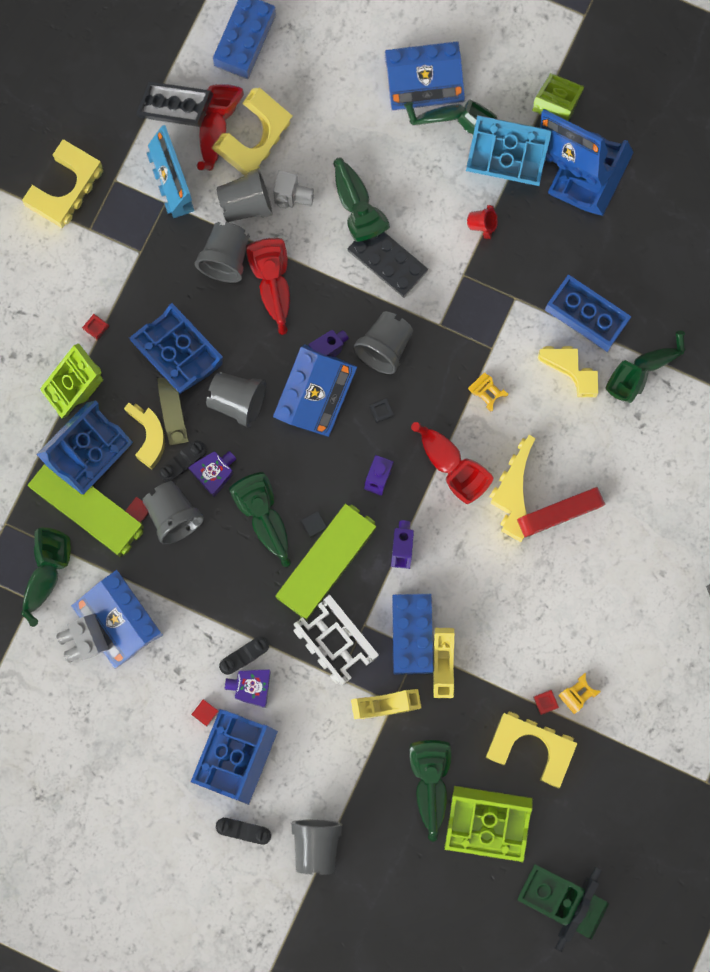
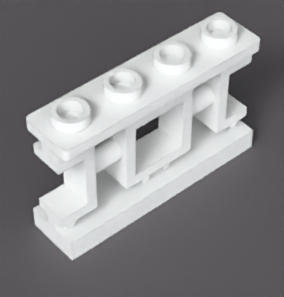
(346, 631)

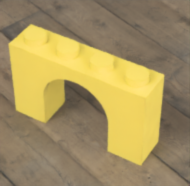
(273, 120)
(60, 209)
(559, 748)

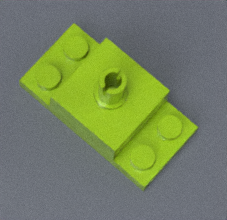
(558, 97)
(72, 381)

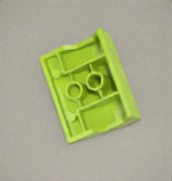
(488, 823)

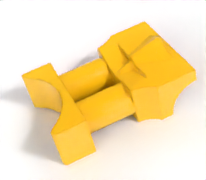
(481, 385)
(571, 697)

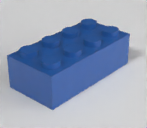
(244, 37)
(587, 313)
(412, 634)

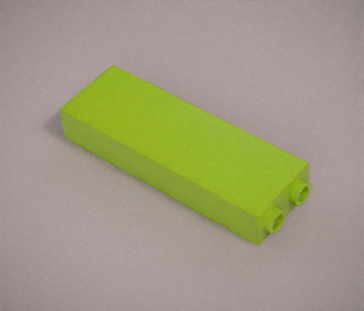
(90, 511)
(326, 561)

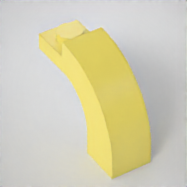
(154, 444)
(443, 663)
(386, 704)

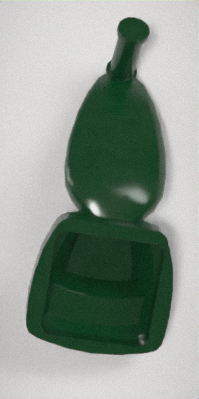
(465, 116)
(364, 220)
(631, 378)
(254, 498)
(51, 553)
(431, 762)

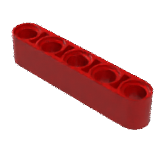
(560, 512)

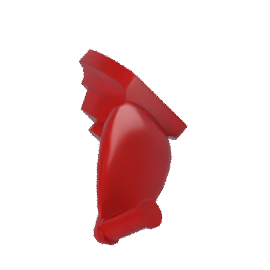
(220, 109)
(269, 262)
(465, 477)

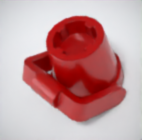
(483, 220)

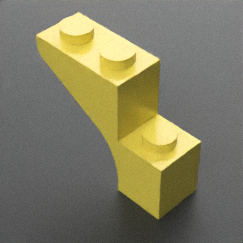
(566, 362)

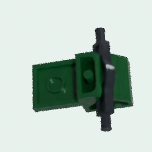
(565, 902)

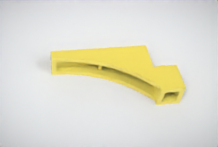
(510, 492)

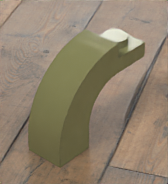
(172, 412)

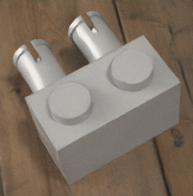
(288, 191)
(87, 638)

